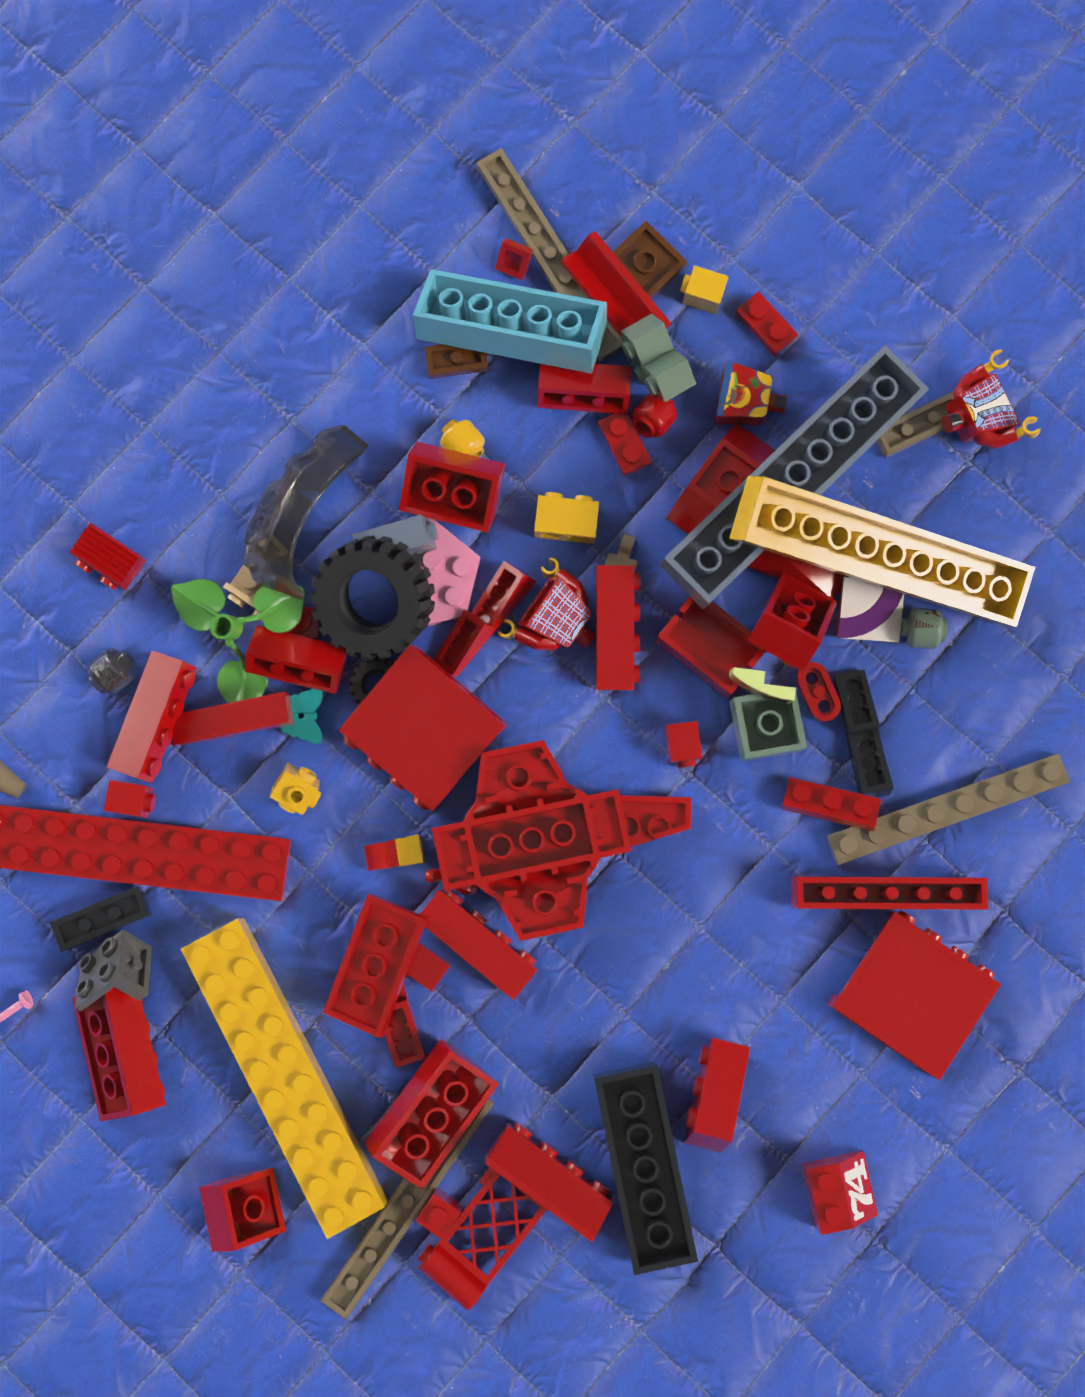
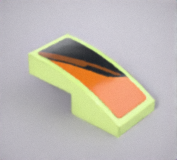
(754, 682)

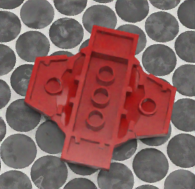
(531, 840)

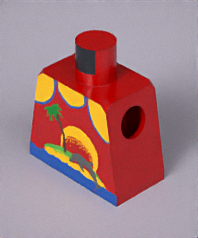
(746, 397)

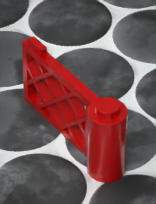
(449, 1265)

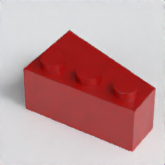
(717, 1095)

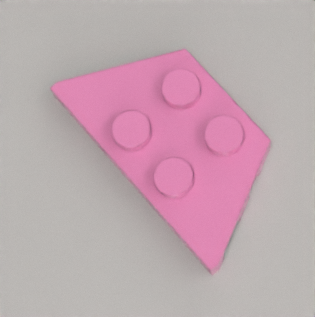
(453, 574)

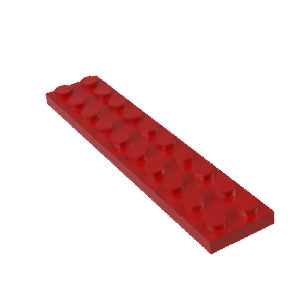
(143, 853)

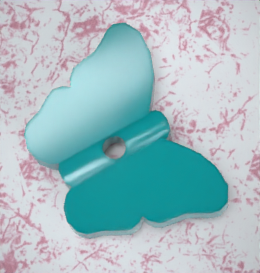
(305, 728)

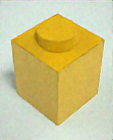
(703, 289)

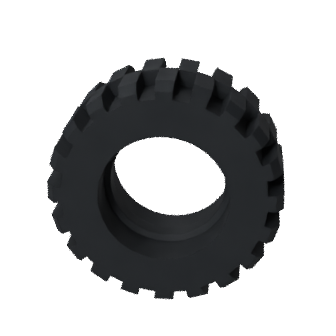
(341, 619)

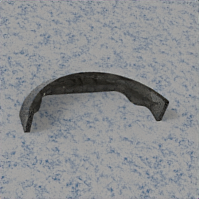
(288, 503)

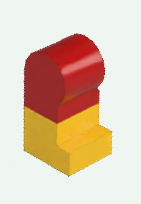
(394, 853)

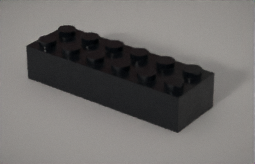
(645, 1168)

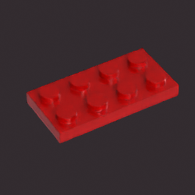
(375, 965)

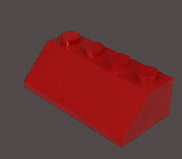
(120, 1056)
(430, 1114)
(550, 1180)

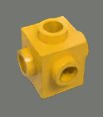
(296, 789)

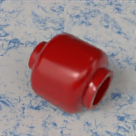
(654, 416)

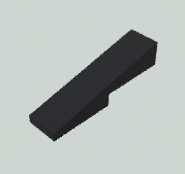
(862, 734)

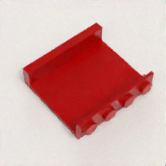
(422, 728)
(916, 994)

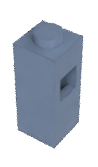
(415, 532)

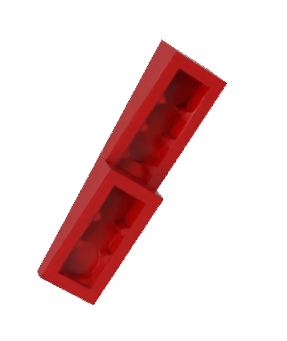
(476, 627)
(233, 719)
(403, 1033)

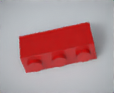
(600, 391)
(295, 659)

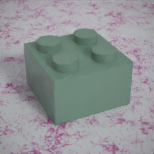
(766, 727)

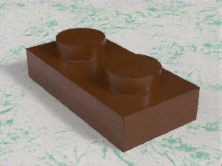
(453, 361)

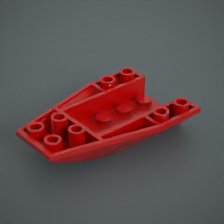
(723, 471)

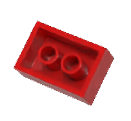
(451, 486)
(793, 622)

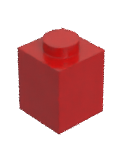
(683, 744)
(129, 799)
(427, 967)
(439, 1213)

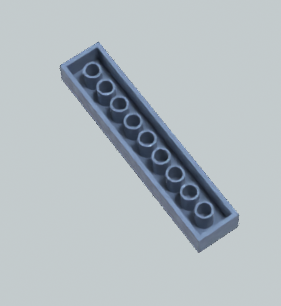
(807, 460)

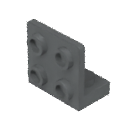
(117, 963)

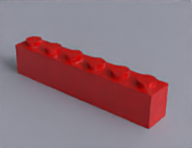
(889, 893)

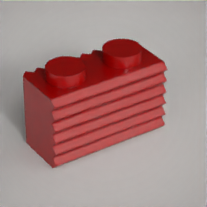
(106, 556)

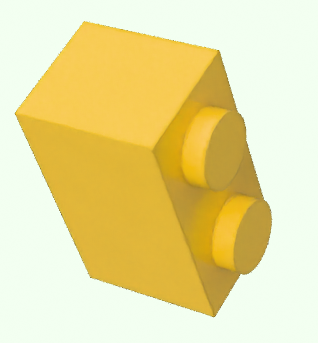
(566, 518)

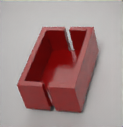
(709, 644)

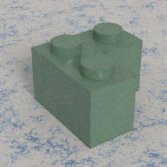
(655, 359)

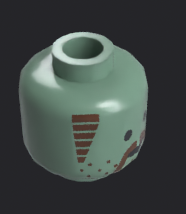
(924, 628)

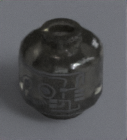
(112, 671)

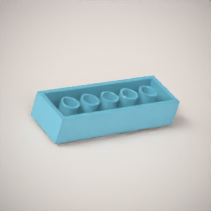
(510, 320)

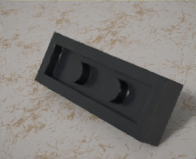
(100, 918)

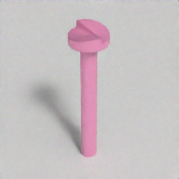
(25, 1000)

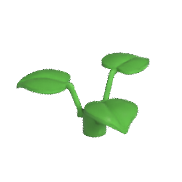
(199, 608)

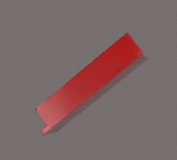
(608, 280)

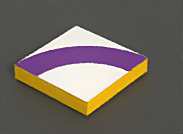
(869, 612)

